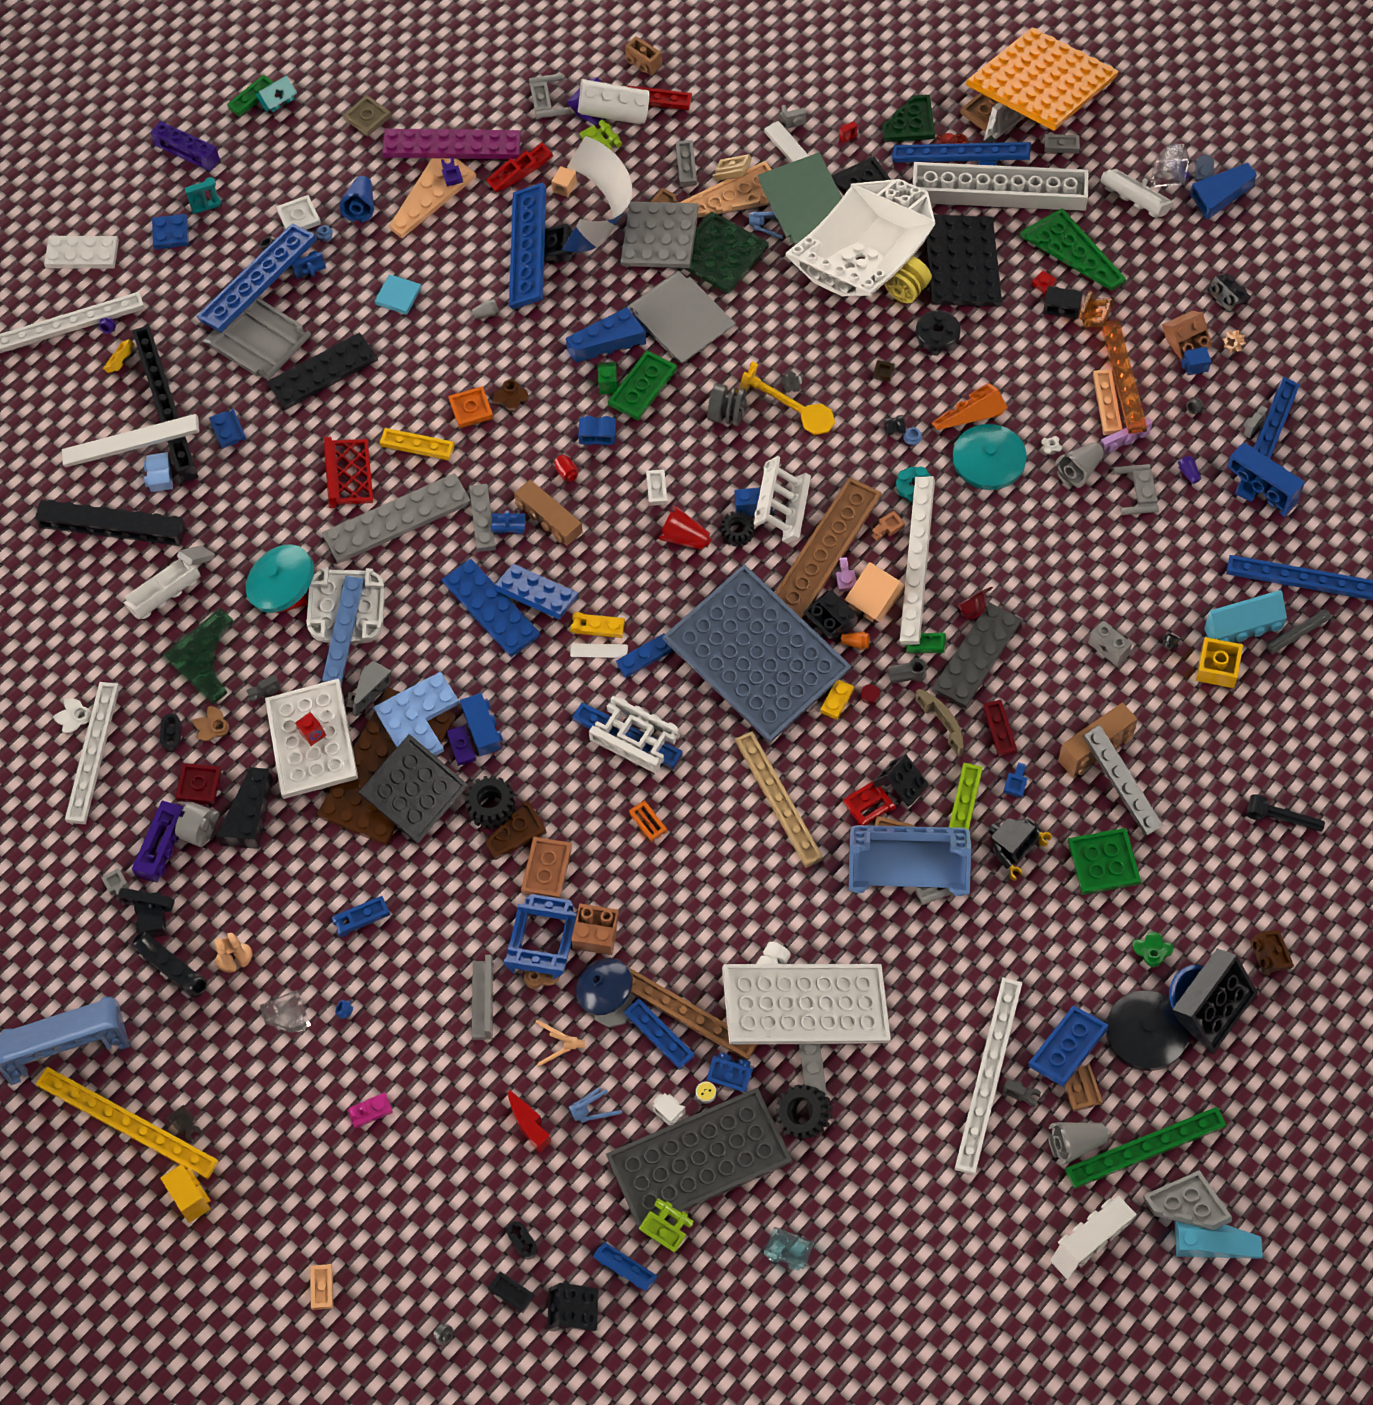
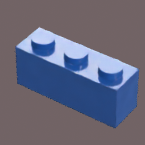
(481, 724)

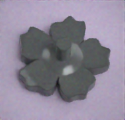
(792, 382)

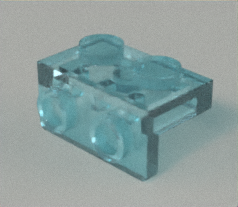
(789, 1249)

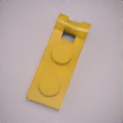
(597, 625)

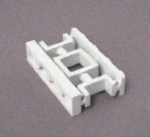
(628, 747)

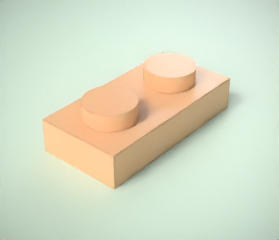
(321, 1286)

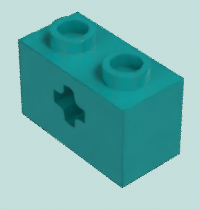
(282, 86)

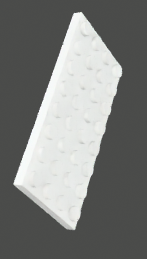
(805, 1003)

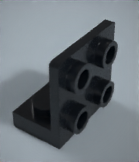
(904, 779)
(572, 1307)

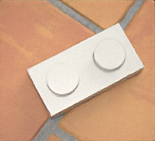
(656, 487)

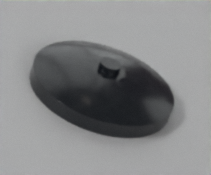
(1145, 1031)

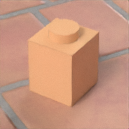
(564, 181)

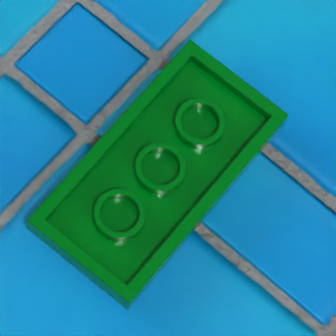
(642, 385)

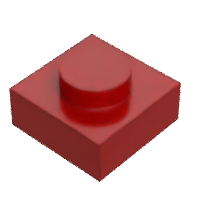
(848, 132)
(1044, 280)

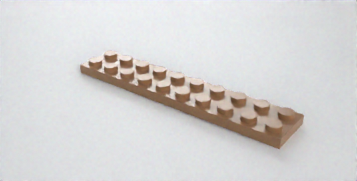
(827, 545)

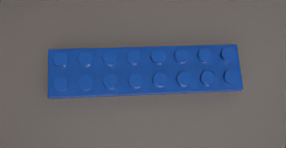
(527, 246)
(256, 278)

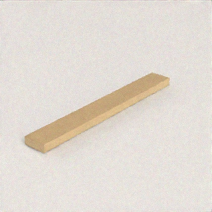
(779, 799)

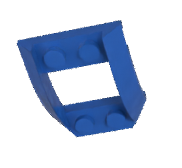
(534, 960)

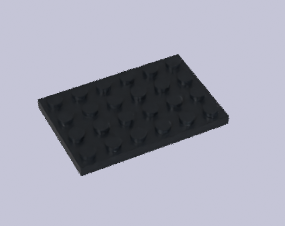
(963, 261)

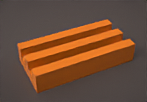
(657, 834)

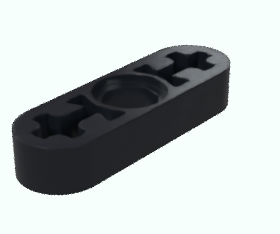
(145, 899)

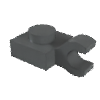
(1017, 1091)

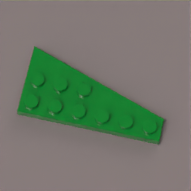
(1068, 243)

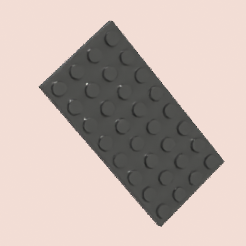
(700, 1156)

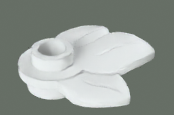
(70, 717)

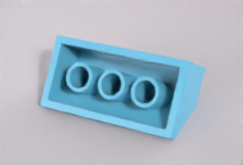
(1247, 618)

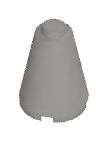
(1079, 464)
(1076, 1139)

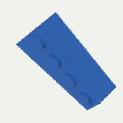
(1267, 477)

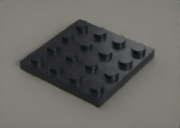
(413, 788)

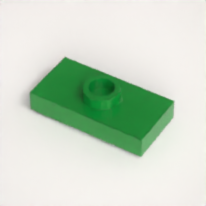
(929, 644)

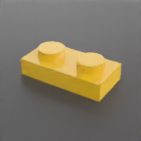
(118, 356)
(837, 699)

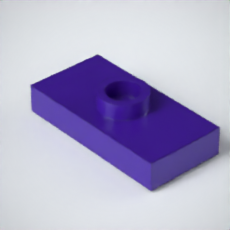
(461, 745)

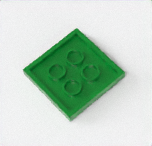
(1104, 861)

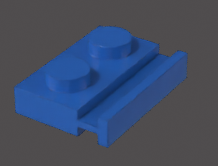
(227, 428)

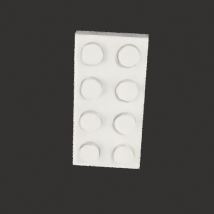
(81, 252)

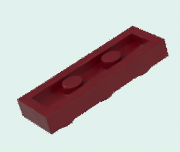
(999, 728)

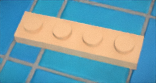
(1107, 401)

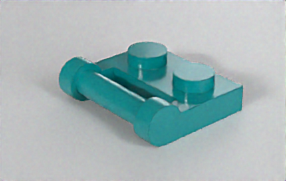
(197, 196)

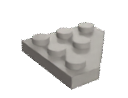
(1189, 1202)

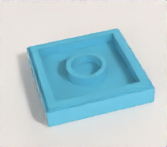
(398, 294)

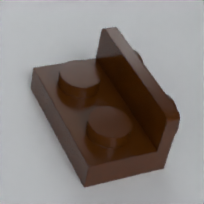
(1271, 952)

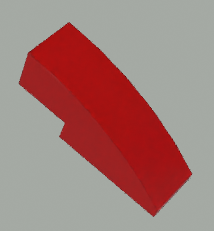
(529, 1122)

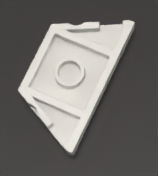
(1001, 120)

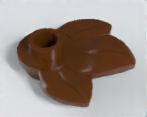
(510, 398)

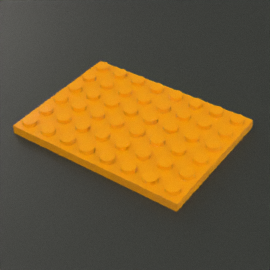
(1042, 78)

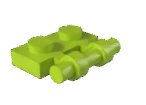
(597, 134)
(663, 1231)

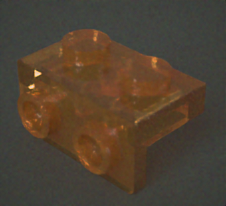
(1095, 310)

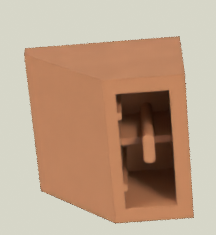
(1187, 333)
(595, 929)

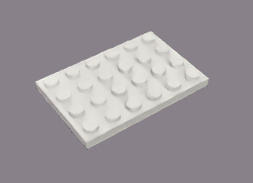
(328, 761)

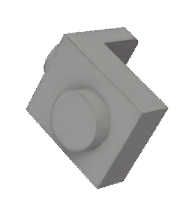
(793, 118)

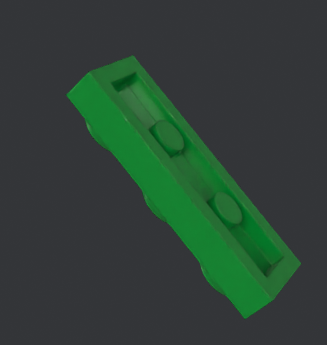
(247, 98)

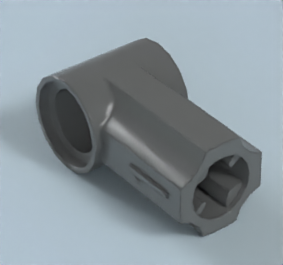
(906, 671)

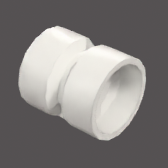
(774, 954)

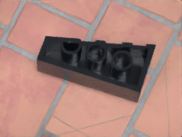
(248, 811)

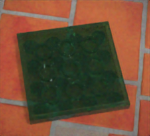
(724, 252)

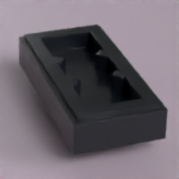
(511, 1292)

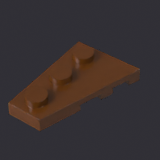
(516, 832)

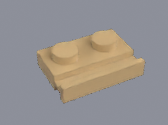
(732, 167)

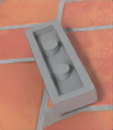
(686, 163)

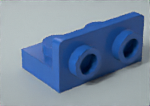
(730, 1072)

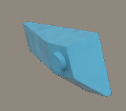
(1216, 1243)

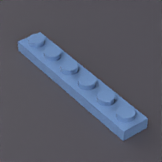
(343, 629)

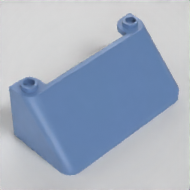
(910, 857)
(61, 1033)

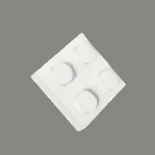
(299, 212)

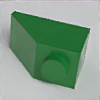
(607, 377)

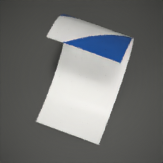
(613, 179)

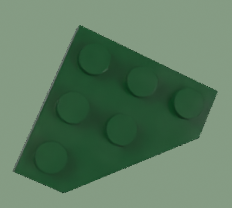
(911, 121)

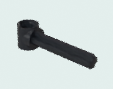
(1259, 808)

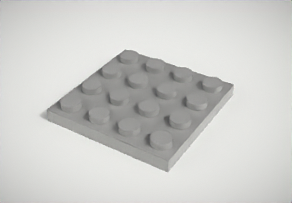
(660, 234)

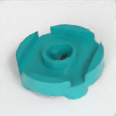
(906, 477)

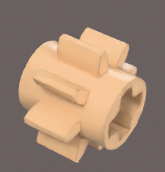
(1234, 336)

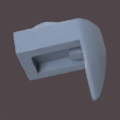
(1204, 167)

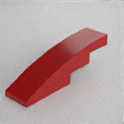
(519, 168)

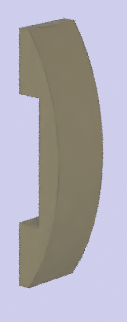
(929, 703)

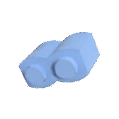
(158, 472)

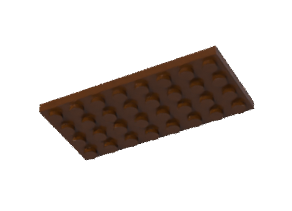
(343, 803)

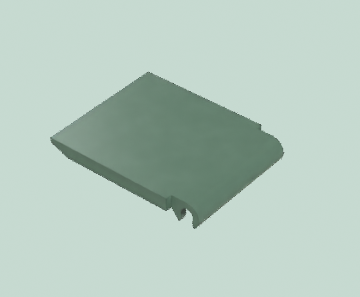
(800, 195)

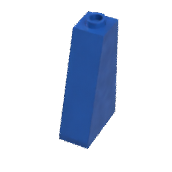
(1222, 189)

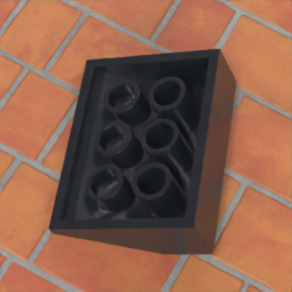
(1215, 999)

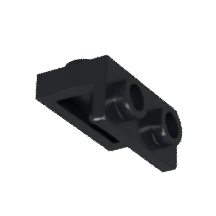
(1228, 291)

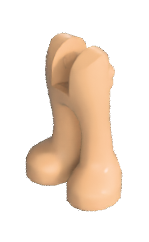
(229, 945)

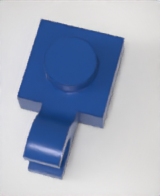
(1016, 782)

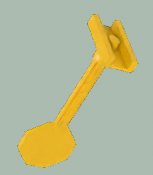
(815, 418)

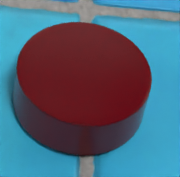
(870, 694)

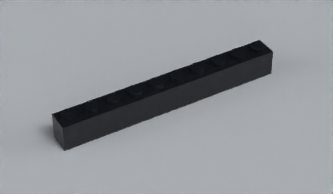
(164, 401)

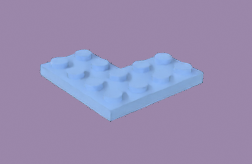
(412, 709)

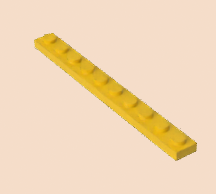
(127, 1123)

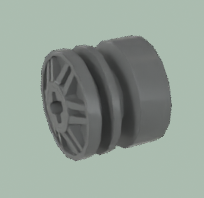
(726, 404)

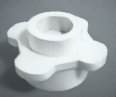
(1049, 449)

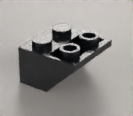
(832, 615)

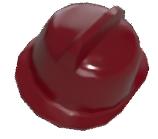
(975, 605)

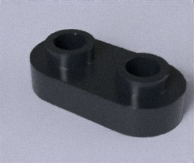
(170, 733)

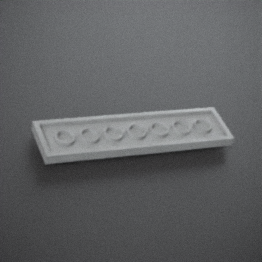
(396, 518)

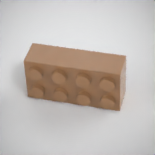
(1119, 727)

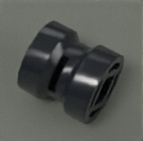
(894, 425)

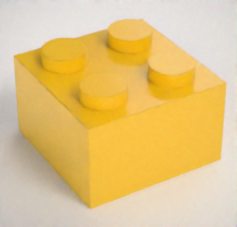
(1219, 662)
(186, 1192)

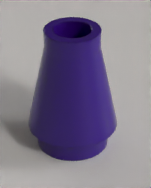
(1189, 468)

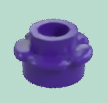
(107, 325)

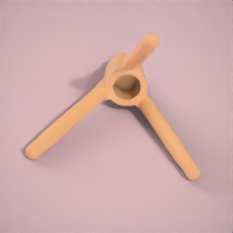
(568, 1042)

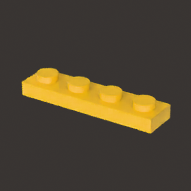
(417, 444)

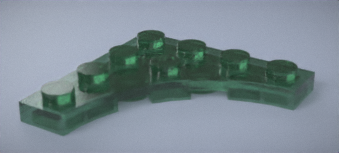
(196, 652)

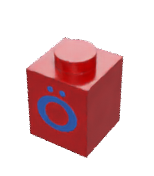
(310, 729)

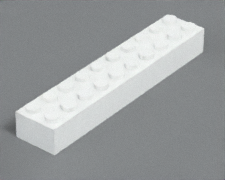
(1003, 185)

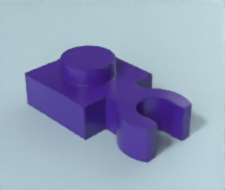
(451, 173)

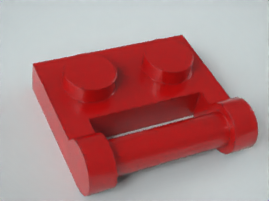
(866, 798)

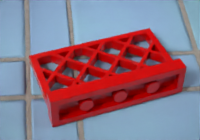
(332, 474)

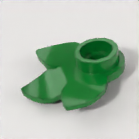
(1151, 947)

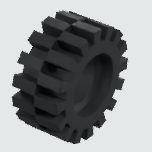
(737, 519)

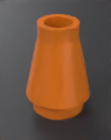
(857, 640)

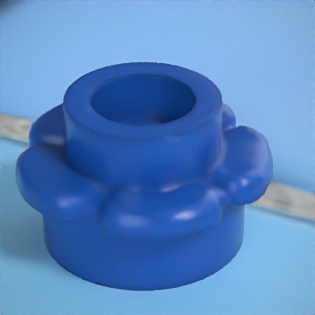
(344, 1009)

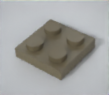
(367, 115)

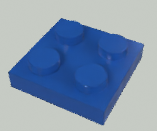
(170, 231)

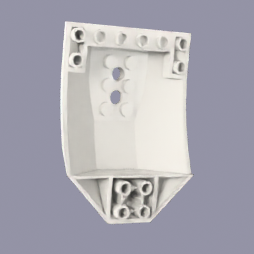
(871, 221)

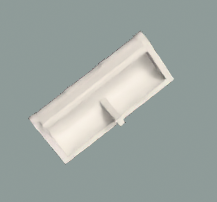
(613, 102)
(1137, 192)
(161, 588)

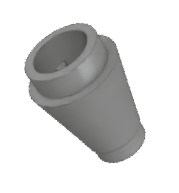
(486, 309)

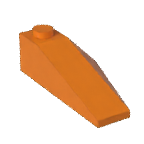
(983, 404)

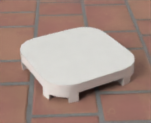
(325, 598)

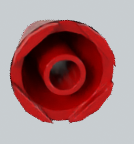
(684, 531)

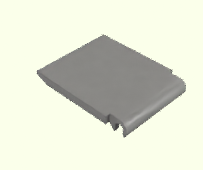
(681, 316)
(259, 339)

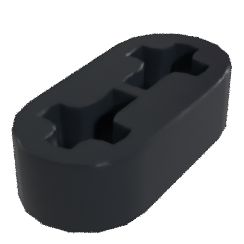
(526, 1237)

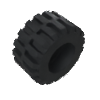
(490, 788)
(788, 1108)

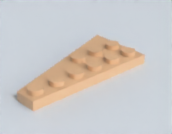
(733, 193)
(428, 196)

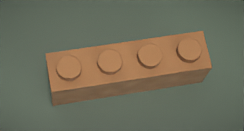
(548, 513)

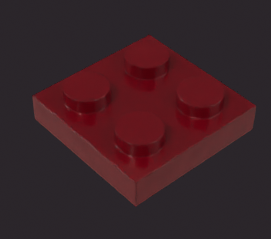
(198, 783)

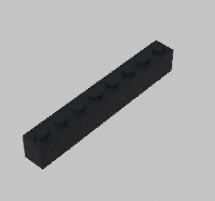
(110, 522)

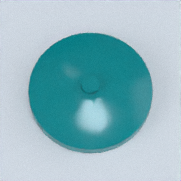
(989, 456)
(279, 578)

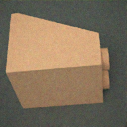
(875, 593)

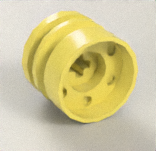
(909, 281)

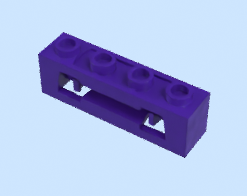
(185, 146)
(145, 864)

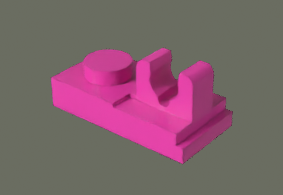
(370, 1110)

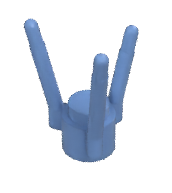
(758, 218)
(579, 1108)

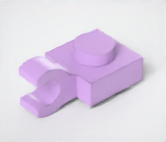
(845, 578)

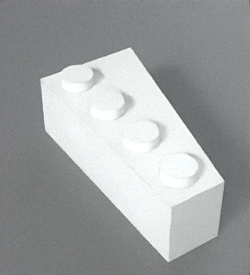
(1092, 1236)

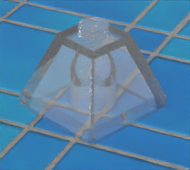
(286, 1013)

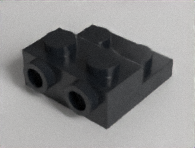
(554, 242)

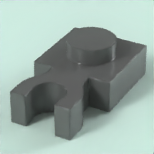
(265, 687)

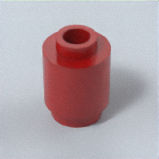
(566, 468)

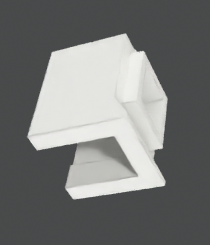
(668, 1109)

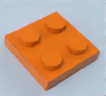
(470, 407)

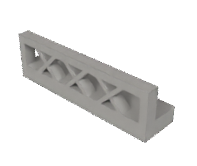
(482, 999)

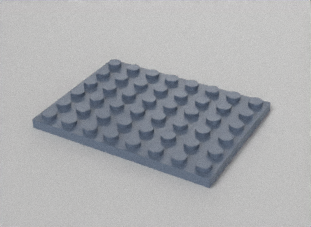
(757, 653)

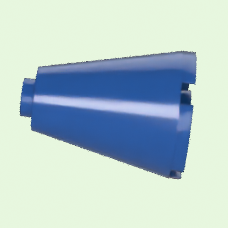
(358, 200)

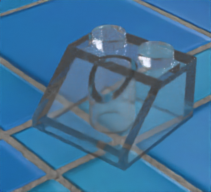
(1170, 166)

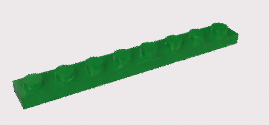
(1145, 1147)

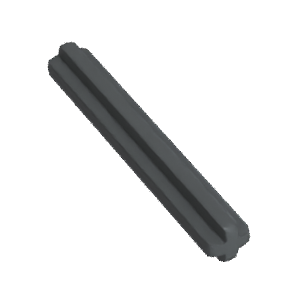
(1298, 631)

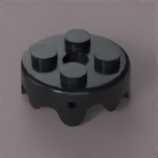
(937, 341)

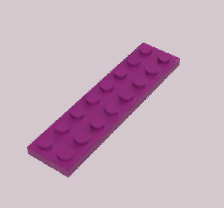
(451, 143)

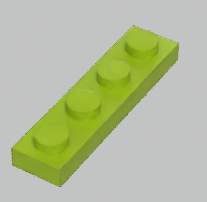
(966, 796)

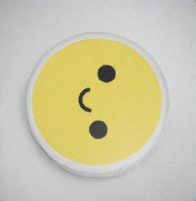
(706, 1092)

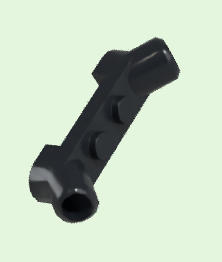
(169, 965)

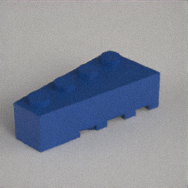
(605, 336)

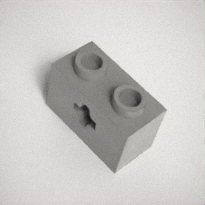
(1110, 643)

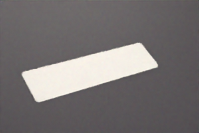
(598, 650)

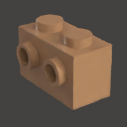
(643, 55)

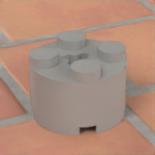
(196, 824)

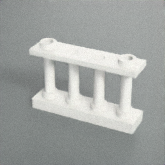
(797, 500)

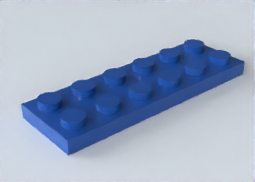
(491, 608)

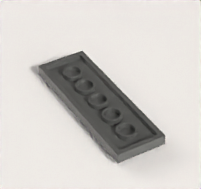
(977, 655)

